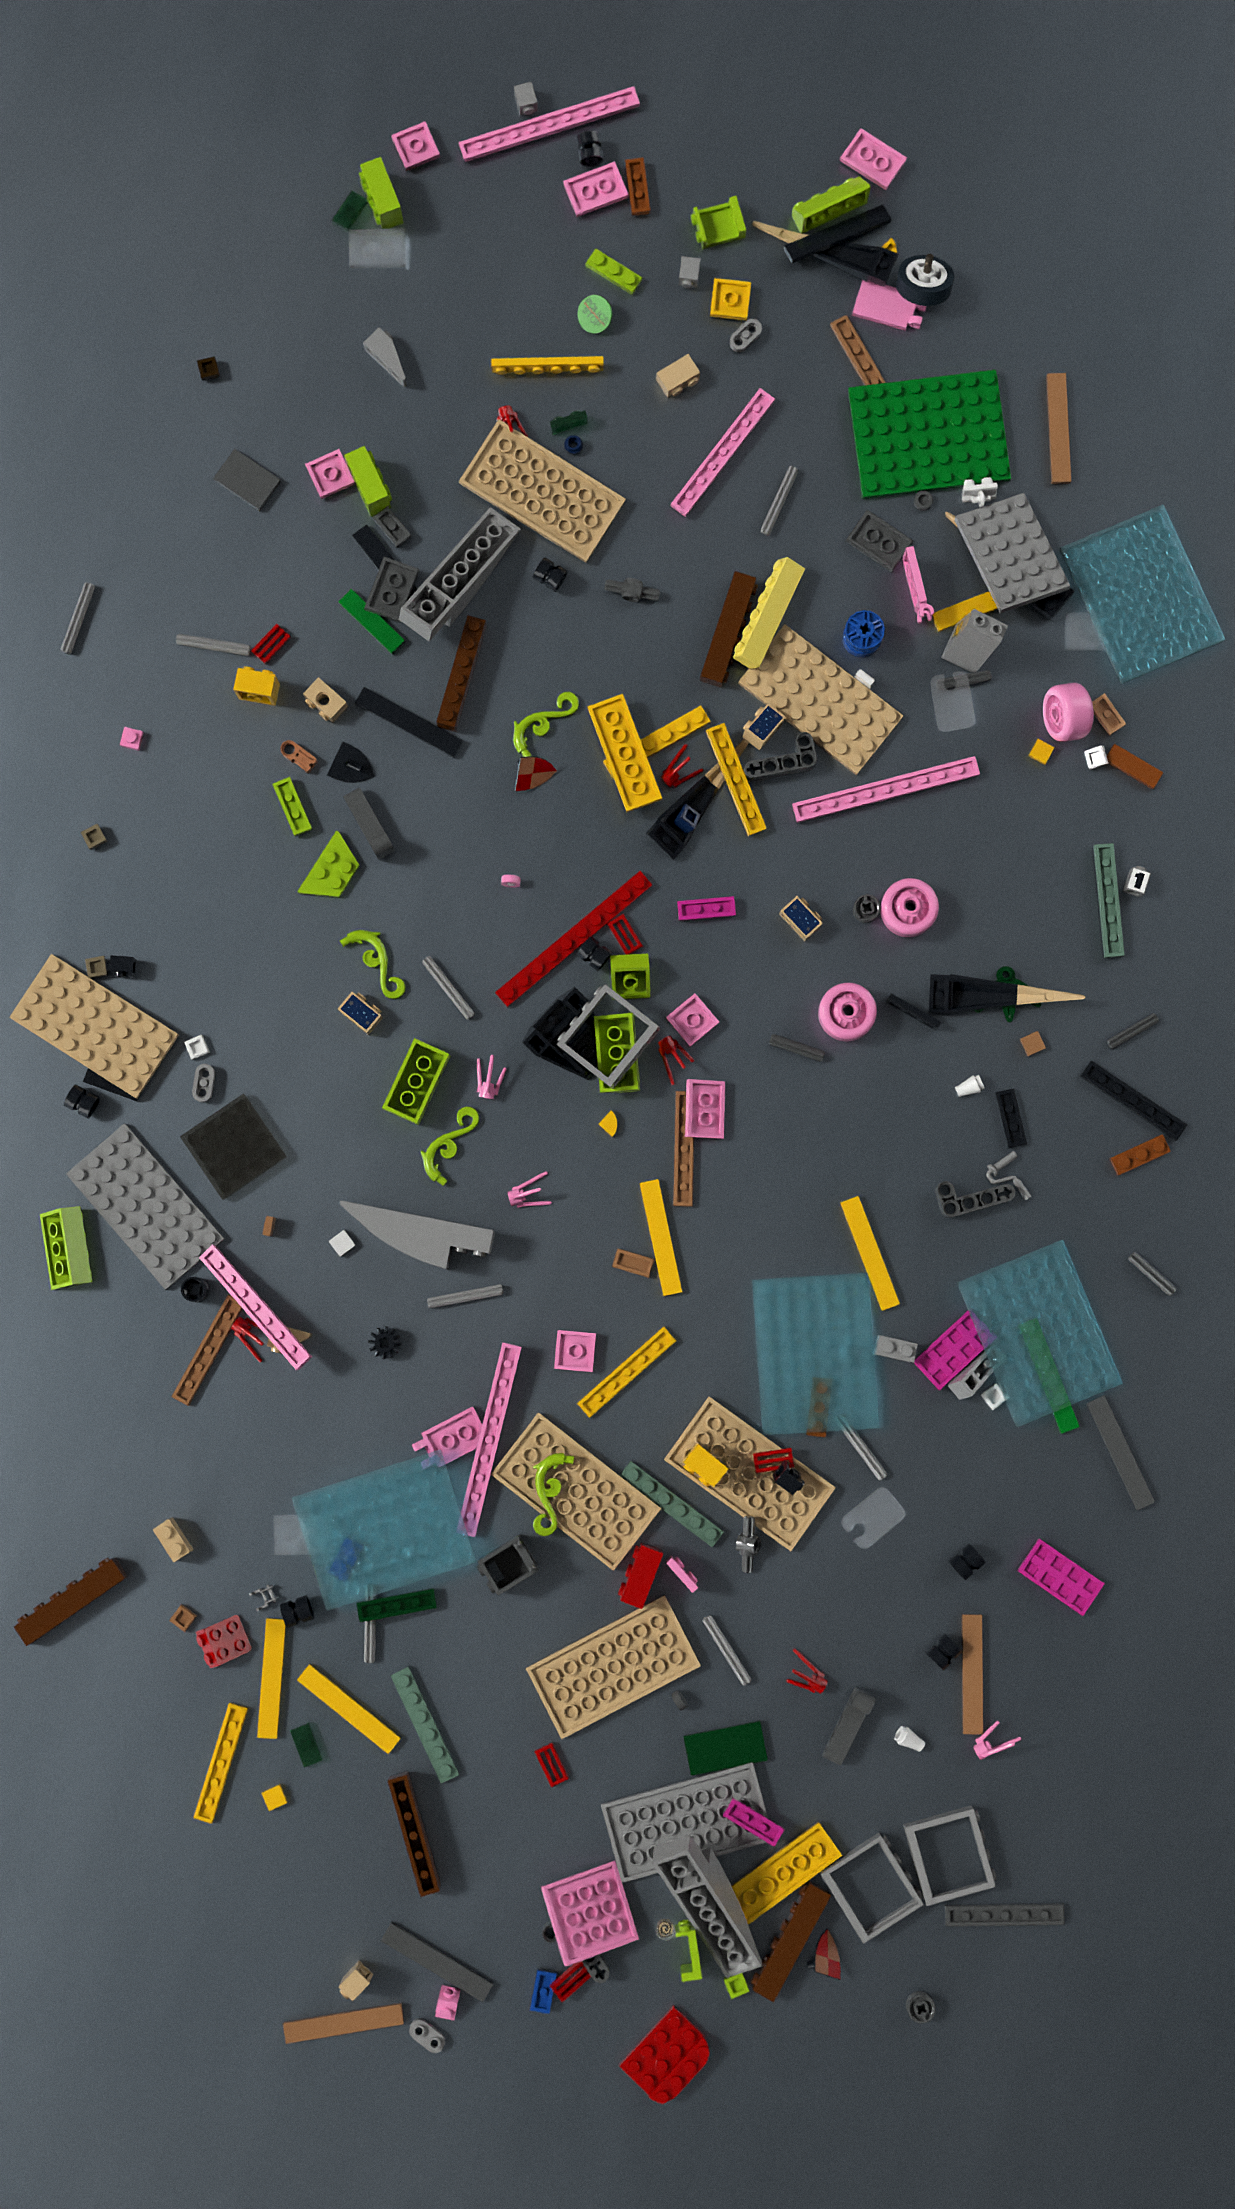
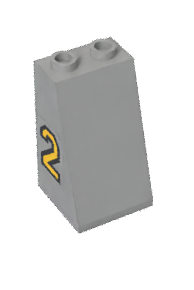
(974, 640)

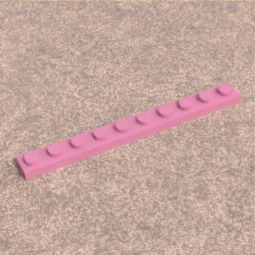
(549, 124)
(885, 789)
(489, 1436)

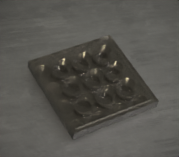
(233, 1146)

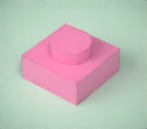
(131, 738)

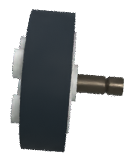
(925, 280)

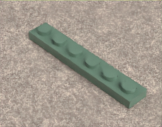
(1108, 900)
(672, 1504)
(424, 1725)

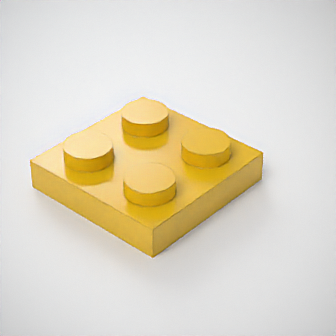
(730, 299)

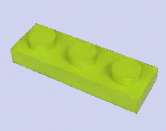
(613, 271)
(292, 806)

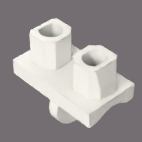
(979, 493)

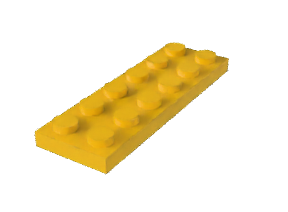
(624, 753)
(785, 1871)

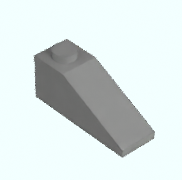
(382, 349)
(971, 1377)

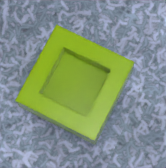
(736, 1985)

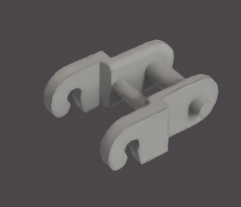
(269, 1588)

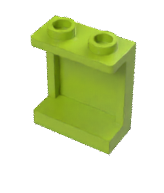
(719, 223)
(692, 1970)

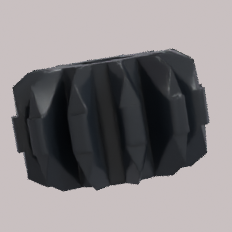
(391, 1341)

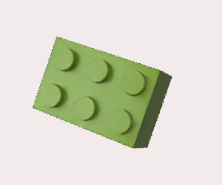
(380, 194)
(368, 480)

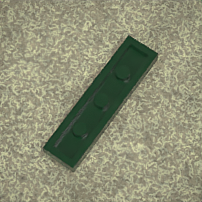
(396, 1605)

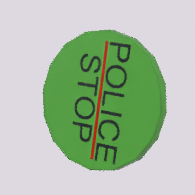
(594, 314)

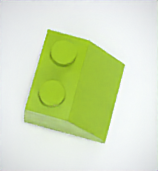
(630, 975)

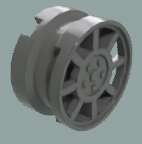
(866, 908)
(920, 2007)

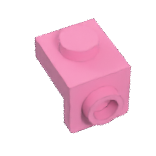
(447, 2002)

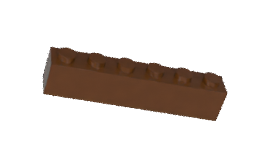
(728, 629)
(461, 673)
(70, 1601)
(414, 1834)
(790, 1941)

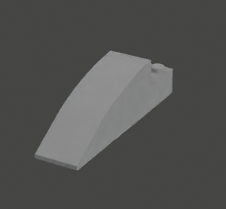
(459, 575)
(421, 1236)
(708, 1902)

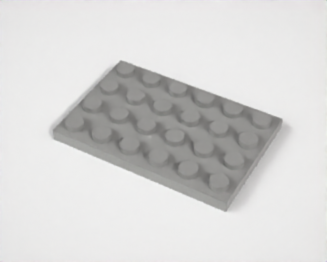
(1012, 553)

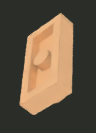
(1107, 714)

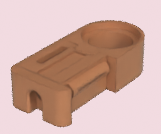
(299, 756)

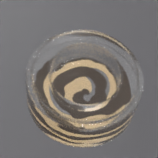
(665, 1929)

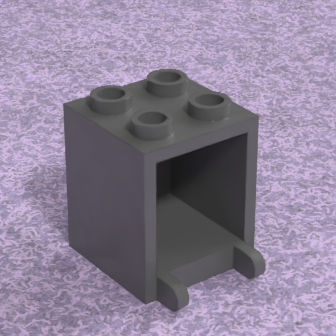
(513, 1562)

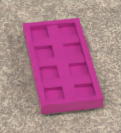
(950, 1352)
(1060, 1577)

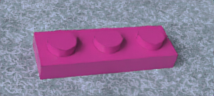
(706, 908)
(753, 1822)

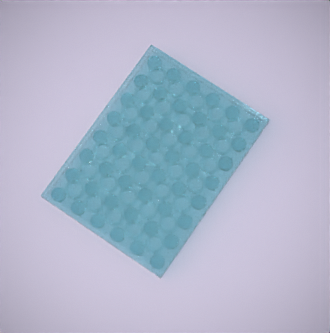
(1142, 594)
(1039, 1333)
(815, 1354)
(383, 1529)

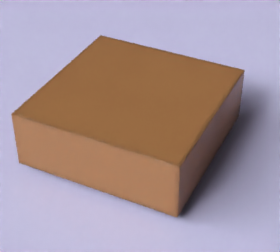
(1032, 1043)
(269, 1226)
(183, 1618)

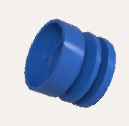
(863, 644)

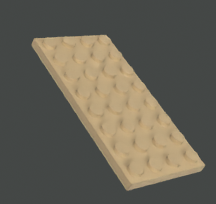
(542, 491)
(821, 699)
(94, 1026)
(741, 1488)
(594, 1501)
(613, 1667)

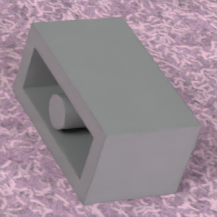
(895, 1349)

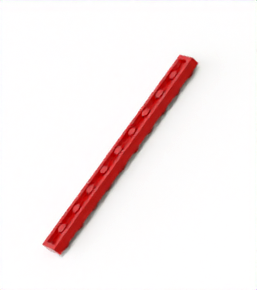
(573, 939)

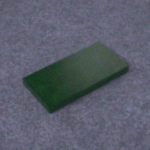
(725, 1747)

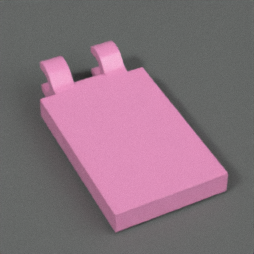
(886, 306)
(916, 585)
(454, 1436)

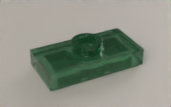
(349, 211)
(306, 1745)

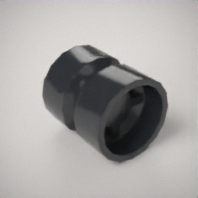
(590, 148)
(549, 574)
(594, 953)
(79, 1100)
(195, 1289)
(967, 1562)
(298, 1611)
(944, 1652)

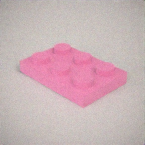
(873, 159)
(595, 189)
(705, 1109)

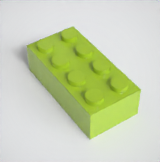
(416, 1081)

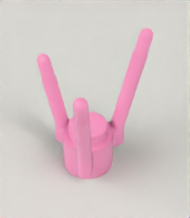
(488, 1090)
(517, 1196)
(984, 1748)

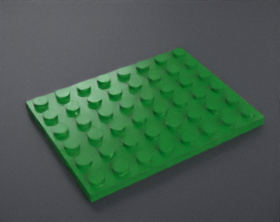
(929, 433)

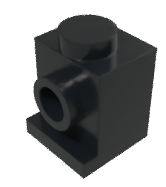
(121, 966)
(788, 1478)

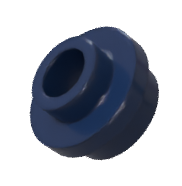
(573, 439)

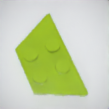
(332, 870)

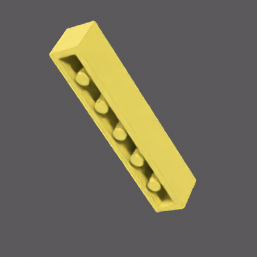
(768, 613)

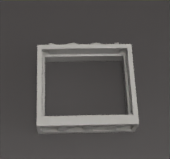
(630, 1057)
(918, 1863)
(893, 1917)

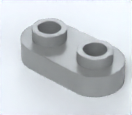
(744, 336)
(201, 1083)
(429, 2033)

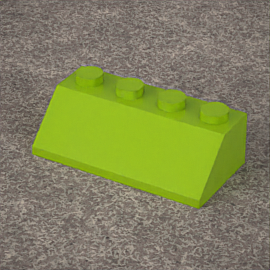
(831, 204)
(614, 1039)
(66, 1247)

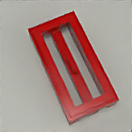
(265, 639)
(616, 921)
(757, 1463)
(545, 1749)
(582, 1974)

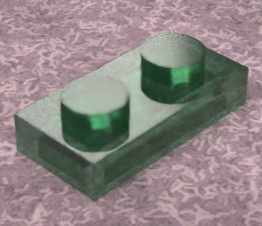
(574, 420)

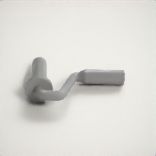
(999, 1165)

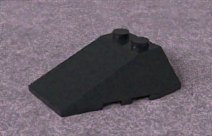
(556, 1019)

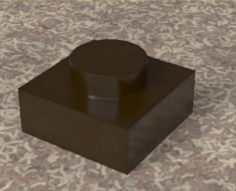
(208, 368)

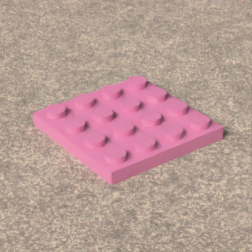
(589, 1913)

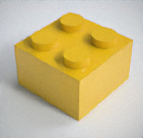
(256, 686)
(705, 1465)

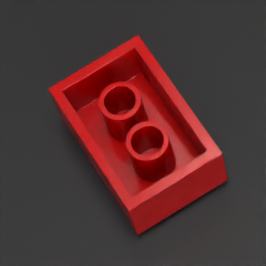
(640, 1575)

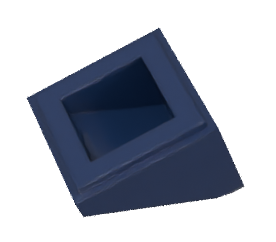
(687, 819)

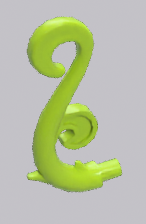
(542, 730)
(382, 960)
(428, 1157)
(543, 1493)

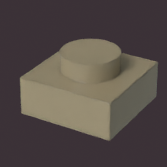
(93, 836)
(96, 967)

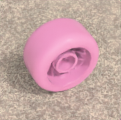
(1068, 712)
(906, 922)
(838, 1024)

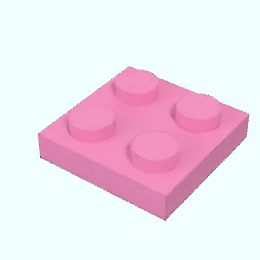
(415, 146)
(330, 474)
(692, 1020)
(575, 1351)
(687, 1578)

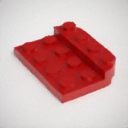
(667, 2057)

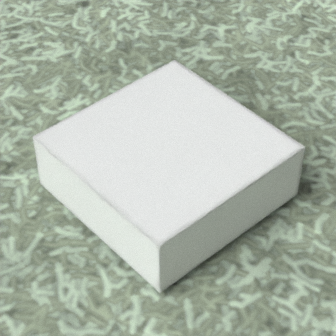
(864, 678)
(1096, 757)
(197, 1047)
(342, 1243)
(993, 1396)

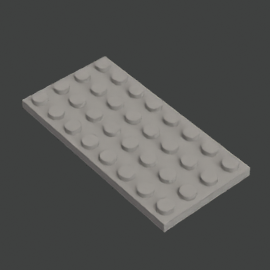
(145, 1206)
(681, 1809)

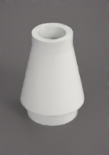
(970, 1086)
(907, 1738)

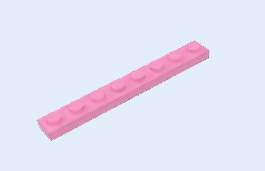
(722, 452)
(255, 1307)

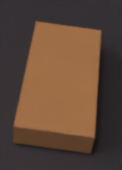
(633, 1263)

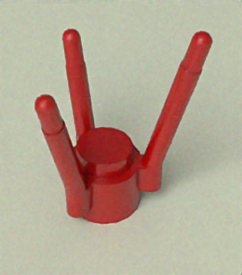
(508, 416)
(670, 774)
(668, 1046)
(242, 1327)
(816, 1682)

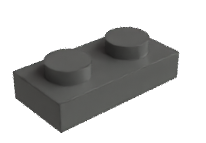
(392, 527)

